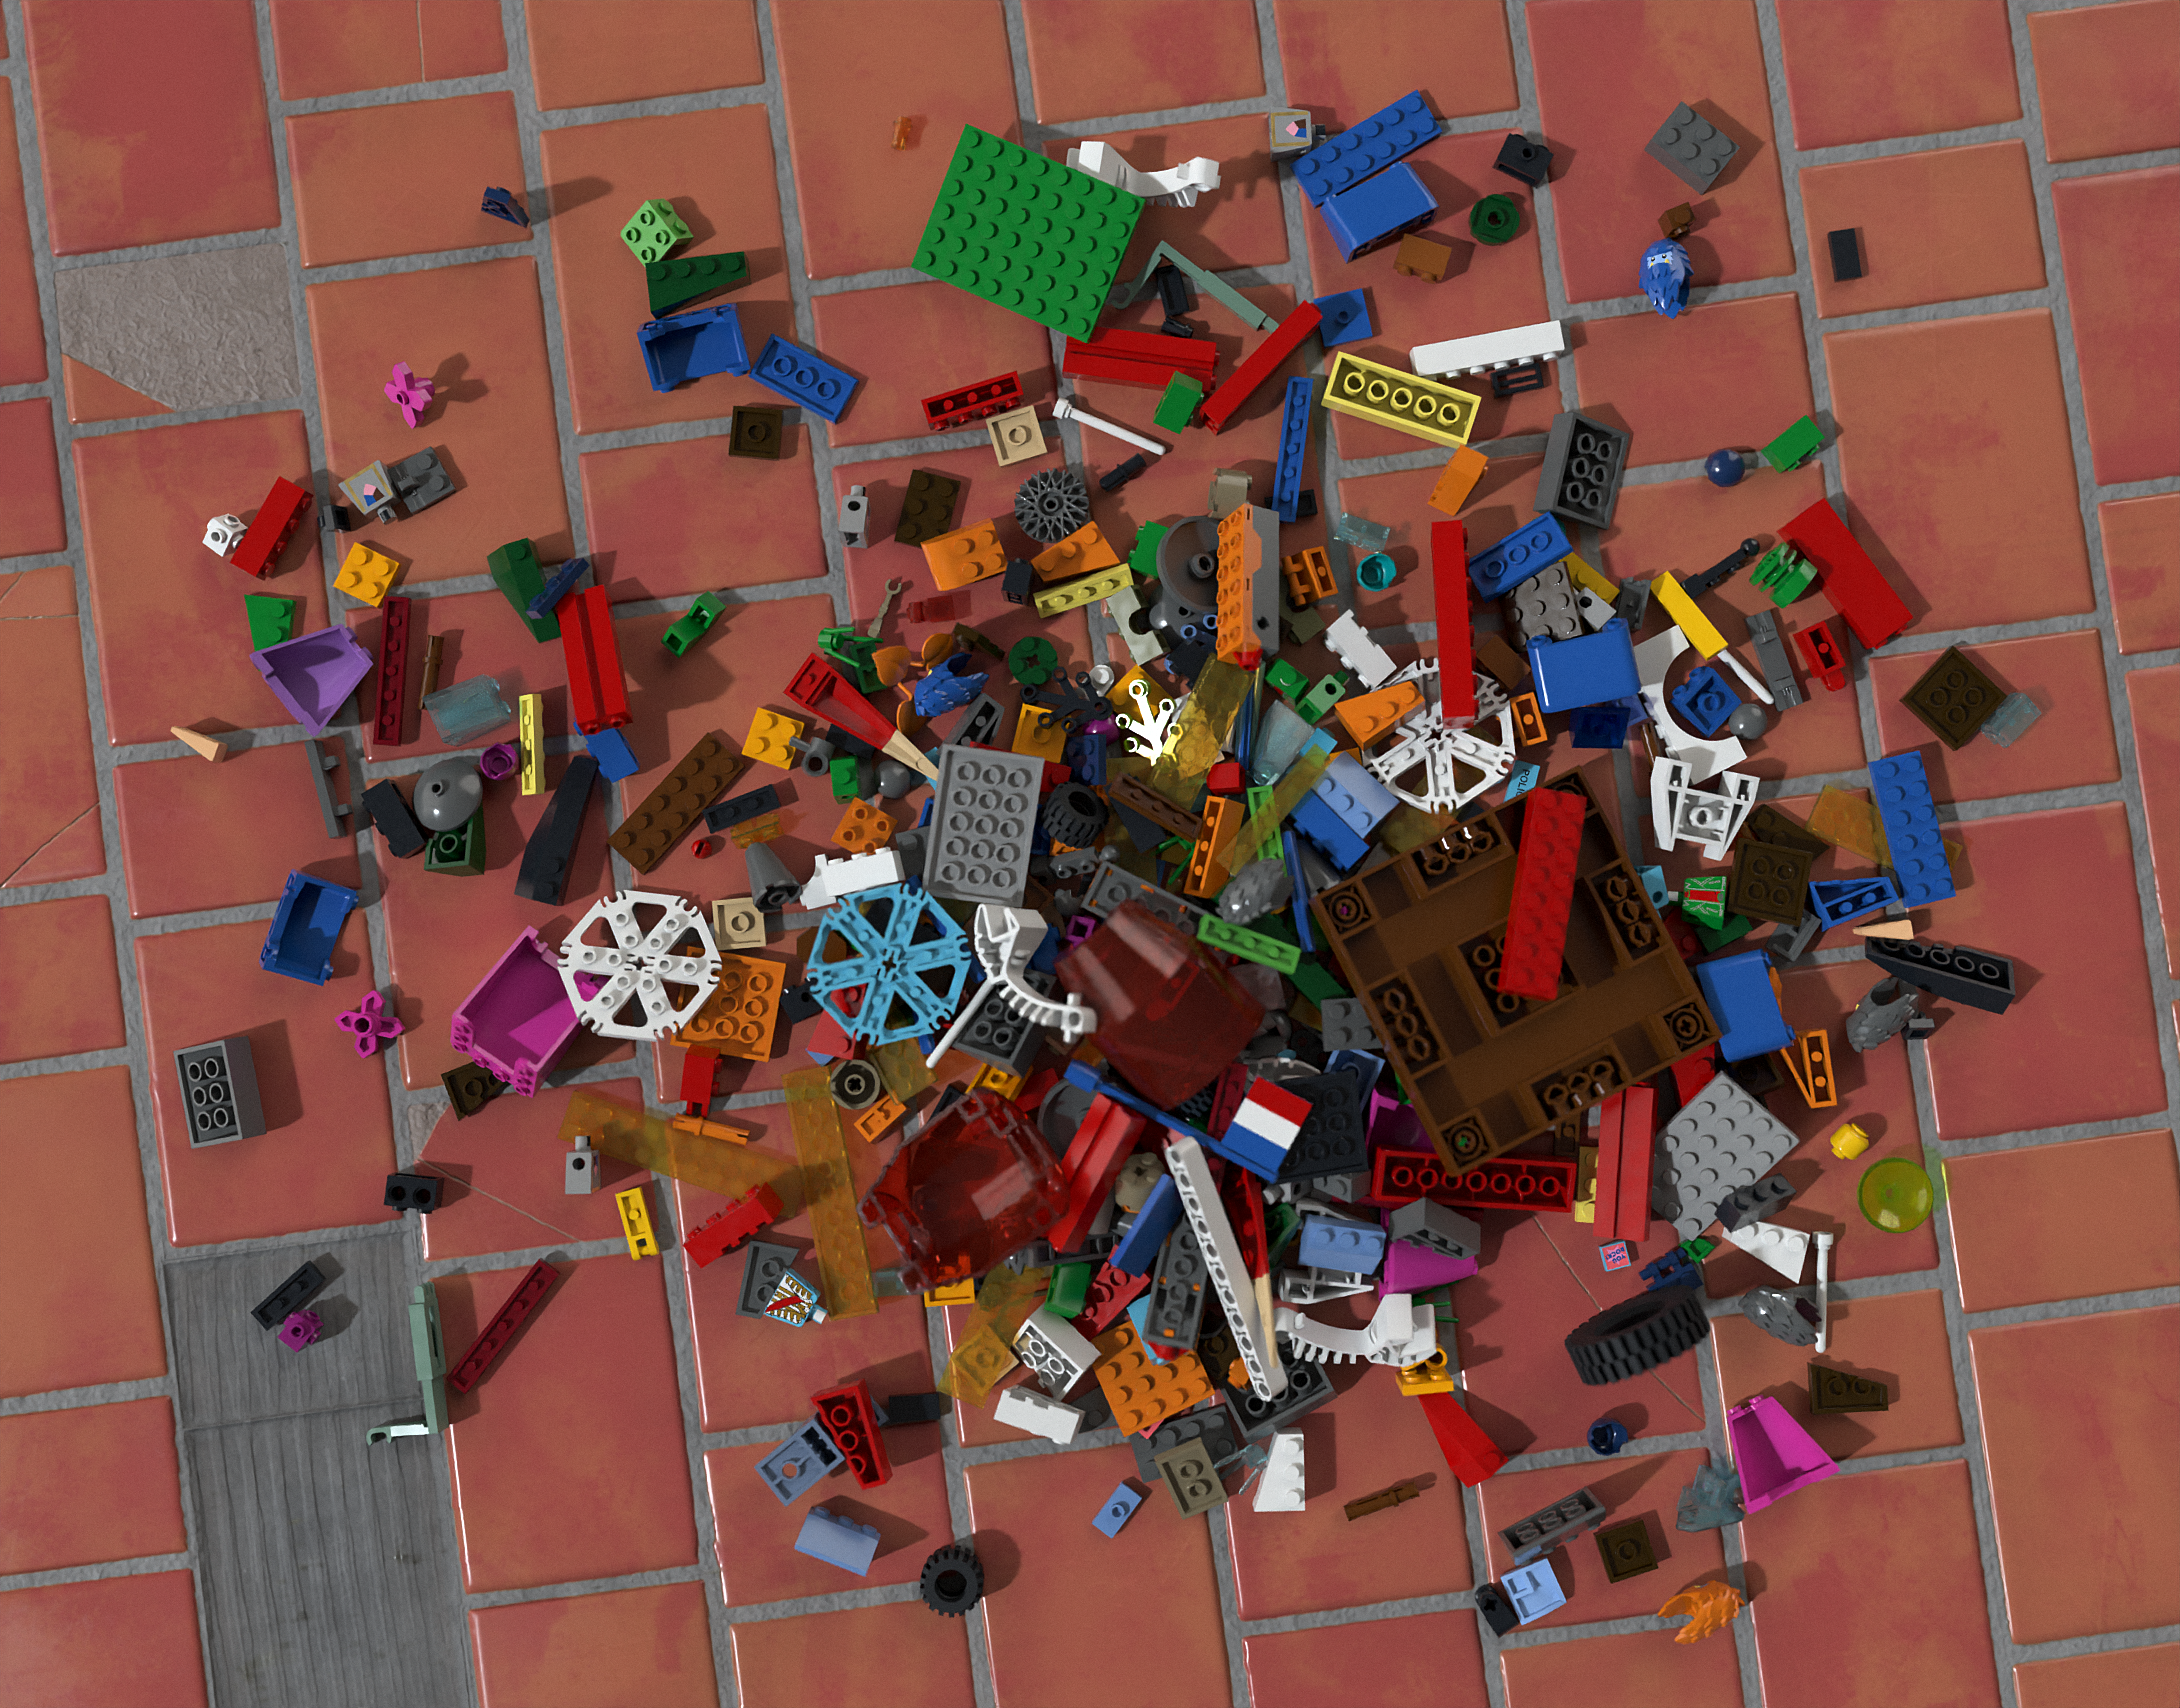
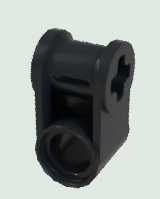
(1496, 1612)

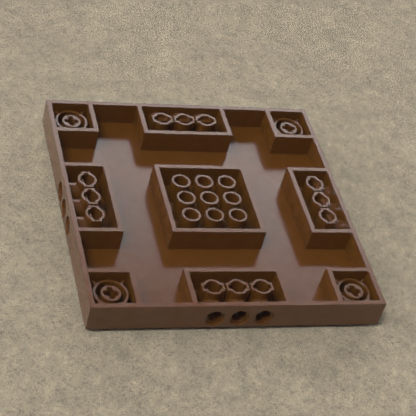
(1495, 1064)

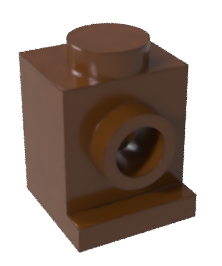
(1676, 221)

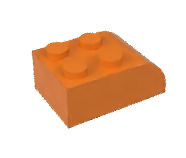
(964, 555)

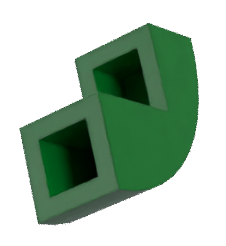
(692, 628)

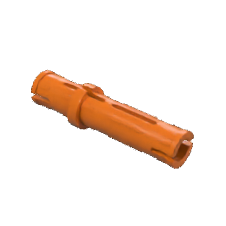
(711, 1129)

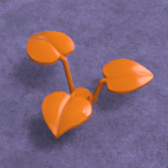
(892, 668)

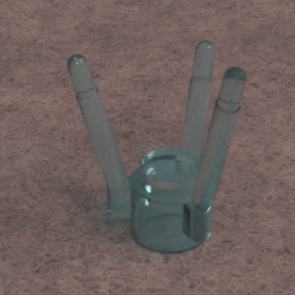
(1252, 1456)

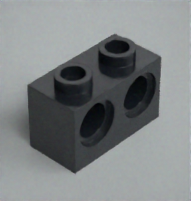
(413, 1186)

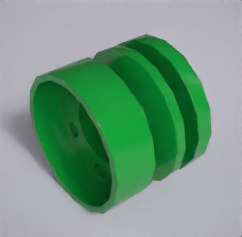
(1783, 575)

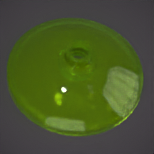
(1910, 1197)

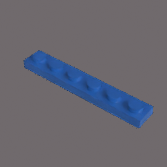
(1291, 448)

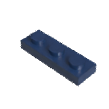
(556, 587)

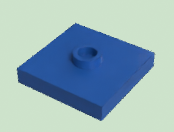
(1344, 318)

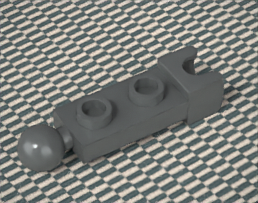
(1071, 863)

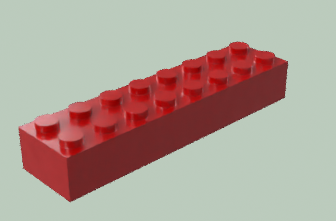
(1453, 630)
(1542, 894)
(1502, 1182)

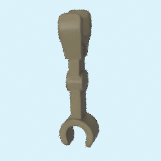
(876, 627)

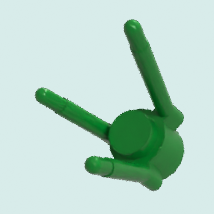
(831, 640)
(1186, 845)
(1417, 1301)

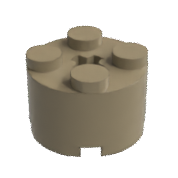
(1228, 492)
(842, 1087)
(1138, 1180)

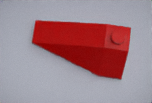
(1464, 1444)

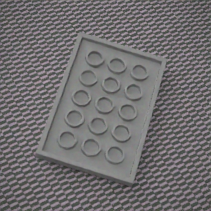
(982, 825)
(1712, 1150)

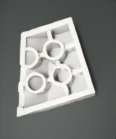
(1054, 1351)

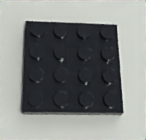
(1332, 1131)

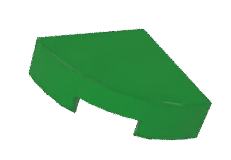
(1697, 1248)

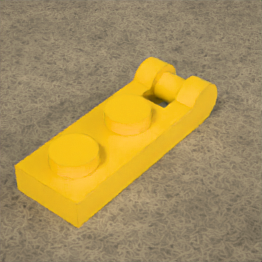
(637, 1223)

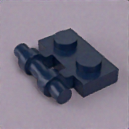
(1680, 1275)

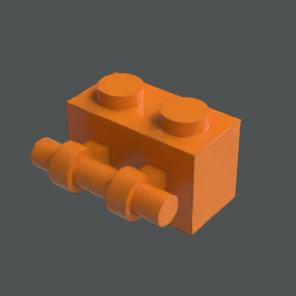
(1309, 576)
(1529, 719)

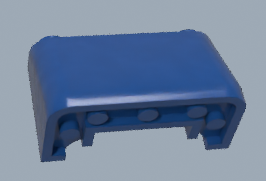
(1378, 209)
(693, 346)
(1584, 668)
(306, 927)
(1744, 1005)

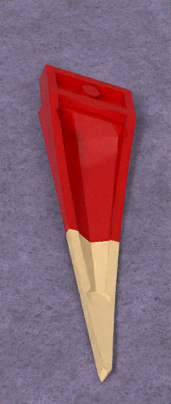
(832, 697)
(1245, 1208)

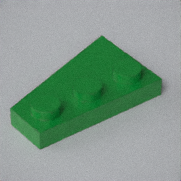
(270, 620)

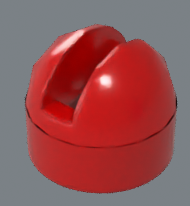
(706, 850)

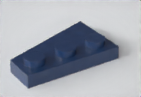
(502, 205)

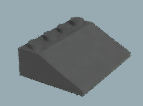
(1581, 470)
(1002, 1035)
(219, 1092)
(1306, 1391)
(1552, 1526)

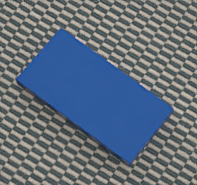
(803, 378)
(1518, 557)
(1149, 1228)

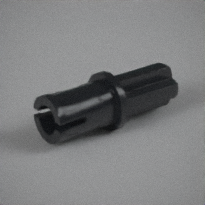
(1122, 472)

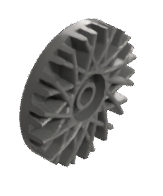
(1049, 490)

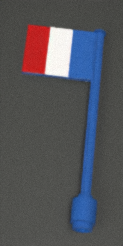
(1255, 1137)

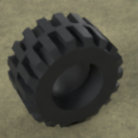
(1074, 815)
(952, 1601)

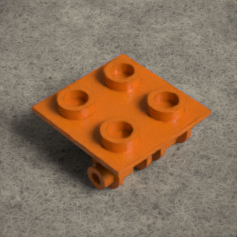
(863, 828)

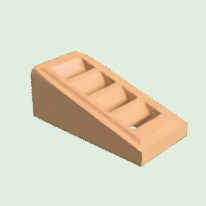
(208, 747)
(1892, 929)

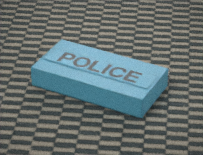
(1522, 778)

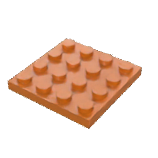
(741, 1011)
(1145, 1392)

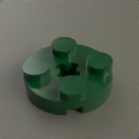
(1506, 213)
(1027, 648)

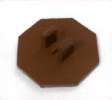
(834, 950)

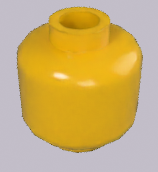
(1849, 1141)

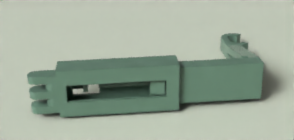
(1206, 282)
(429, 1368)

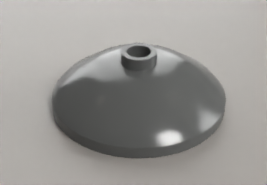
(1165, 615)
(456, 799)

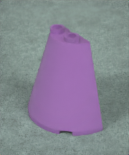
(314, 673)

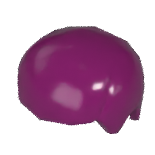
(1108, 727)
(499, 761)

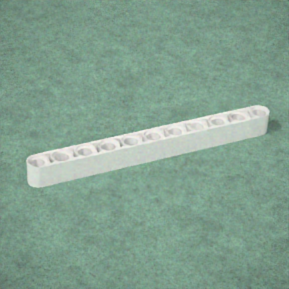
(1225, 1265)

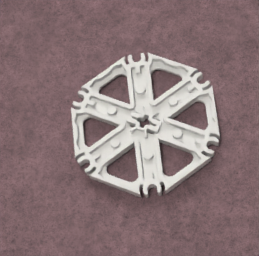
(1458, 745)
(627, 978)

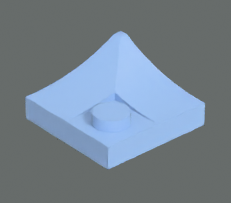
(1533, 1590)

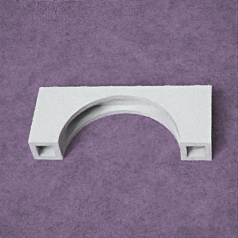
(1707, 757)

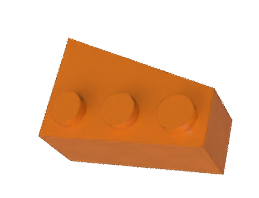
(1458, 478)
(1075, 556)
(1379, 713)
(1811, 1067)

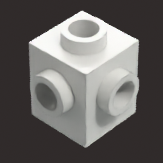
(224, 534)

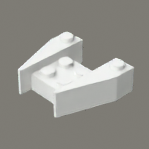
(1695, 813)
(1317, 1282)

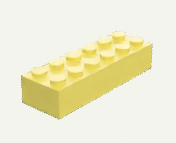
(1400, 400)

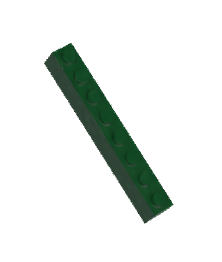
(1309, 976)

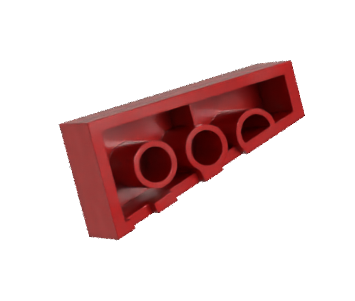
(830, 1037)
(731, 1227)
(856, 1432)

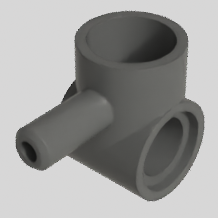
(816, 749)

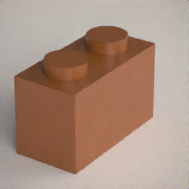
(1422, 259)
(1501, 664)

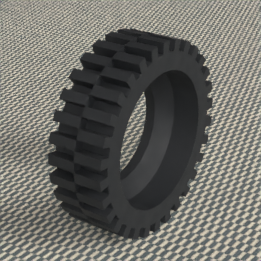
(1637, 1335)

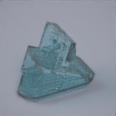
(1706, 1504)

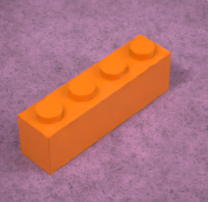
(1219, 826)

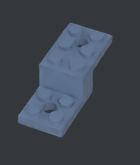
(811, 1451)

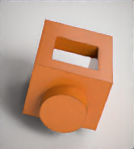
(1239, 1375)

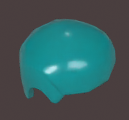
(1376, 572)

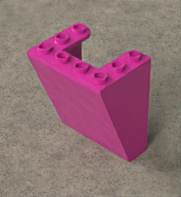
(522, 1015)

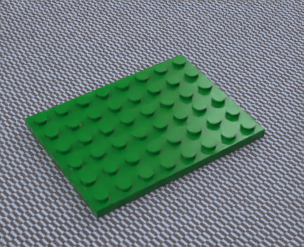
(1028, 233)

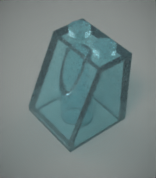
(467, 710)
(1277, 743)

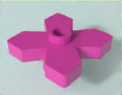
(410, 393)
(368, 1035)

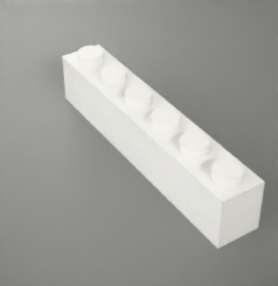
(1488, 351)

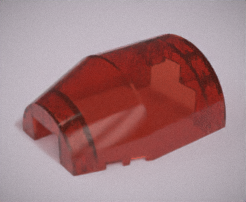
(1160, 1004)
(967, 1191)

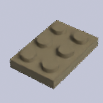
(1191, 1478)

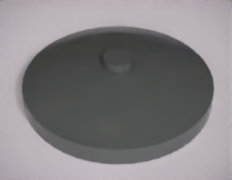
(1190, 563)
(1064, 1112)

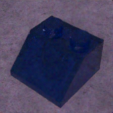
(1598, 727)

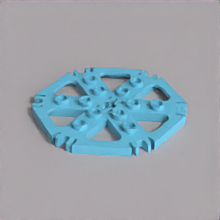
(905, 980)

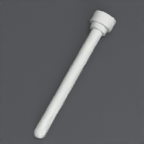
(1065, 409)
(1744, 675)
(960, 1023)
(1822, 1243)

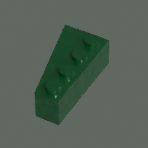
(694, 280)

